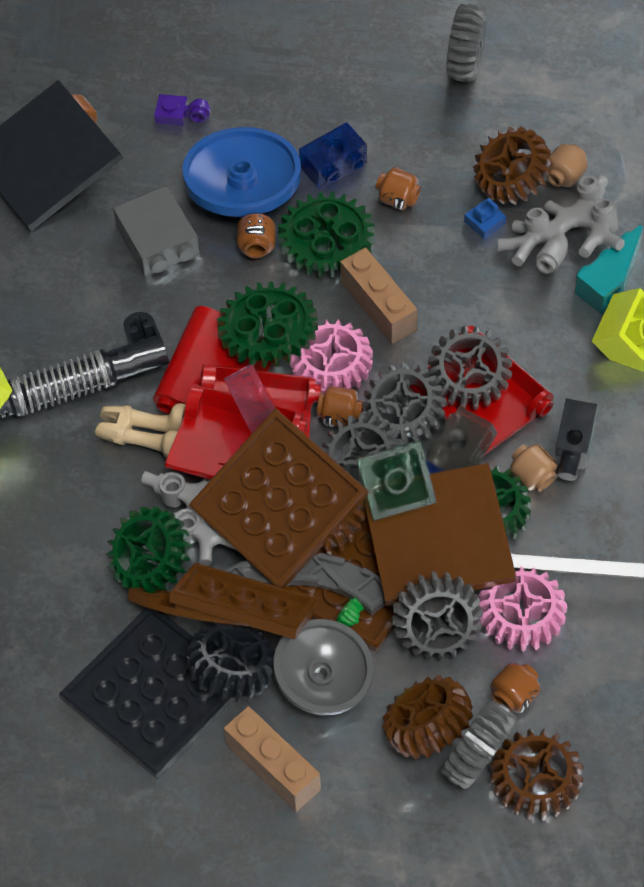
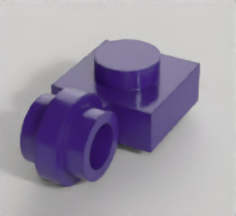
(174, 109)

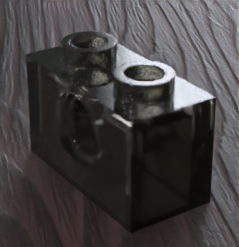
(462, 426)

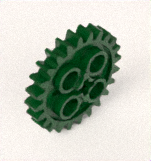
(321, 227)
(285, 326)

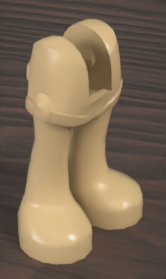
(122, 419)

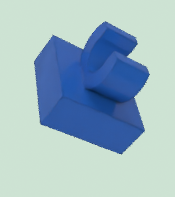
(485, 218)

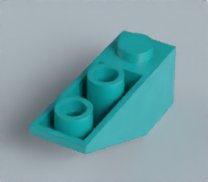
(608, 272)

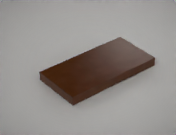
(244, 600)

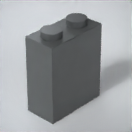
(156, 231)

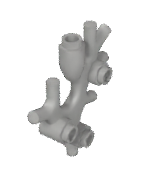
(589, 211)
(174, 493)

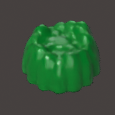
(350, 612)

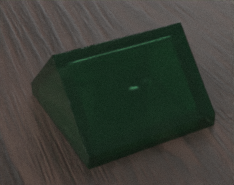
(396, 480)

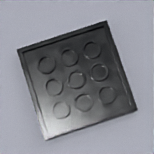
(51, 155)
(144, 694)

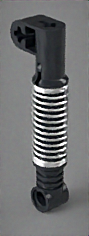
(92, 372)

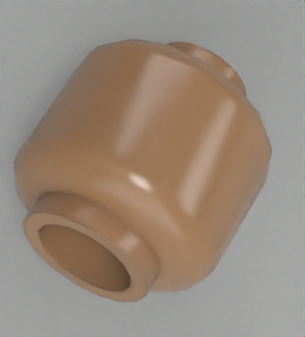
(568, 165)
(534, 467)

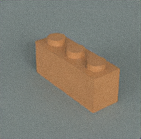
(379, 295)
(272, 759)

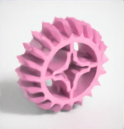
(349, 362)
(547, 604)

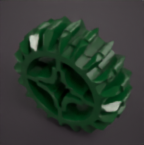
(511, 494)
(163, 539)

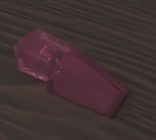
(250, 396)

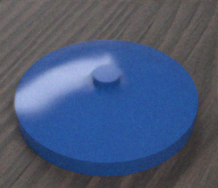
(241, 171)

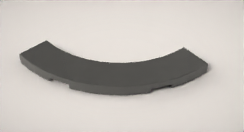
(330, 574)

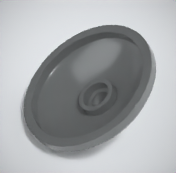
(325, 649)

